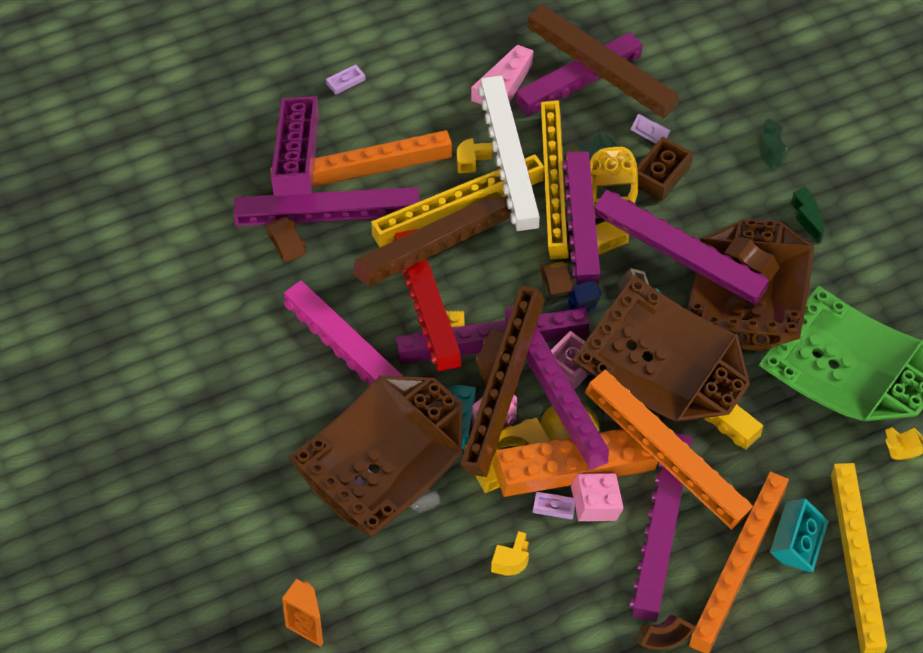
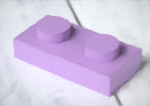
(345, 79)
(649, 129)
(554, 505)

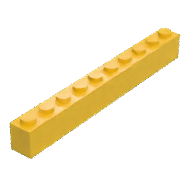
(554, 180)
(446, 203)
(858, 559)

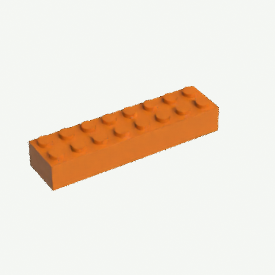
(559, 461)

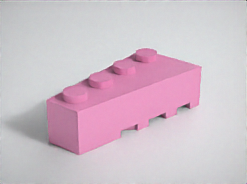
(512, 69)

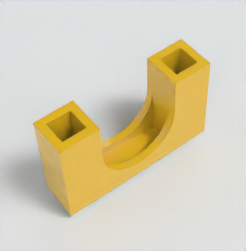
(523, 434)

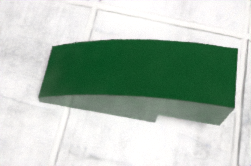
(808, 213)

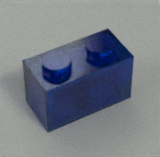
(584, 296)

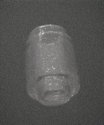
(426, 502)

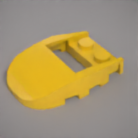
(614, 167)

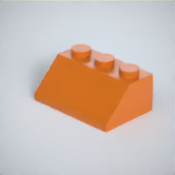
(302, 611)

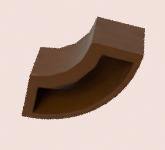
(285, 239)
(746, 252)
(557, 279)
(664, 635)

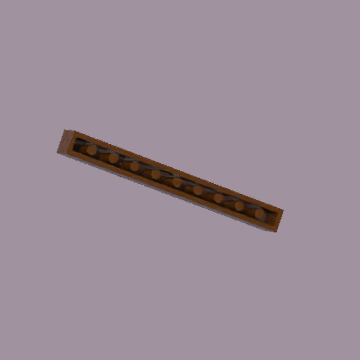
(603, 61)
(431, 239)
(502, 382)

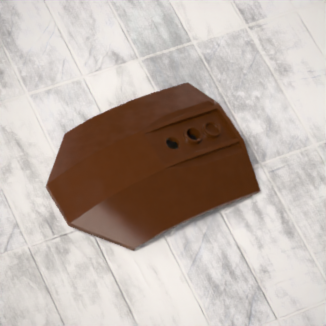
(782, 307)
(693, 366)
(397, 424)

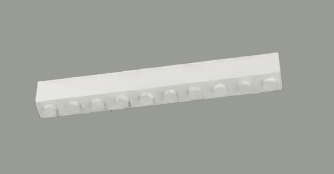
(509, 153)

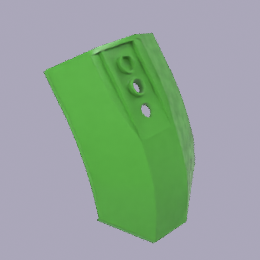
(877, 364)

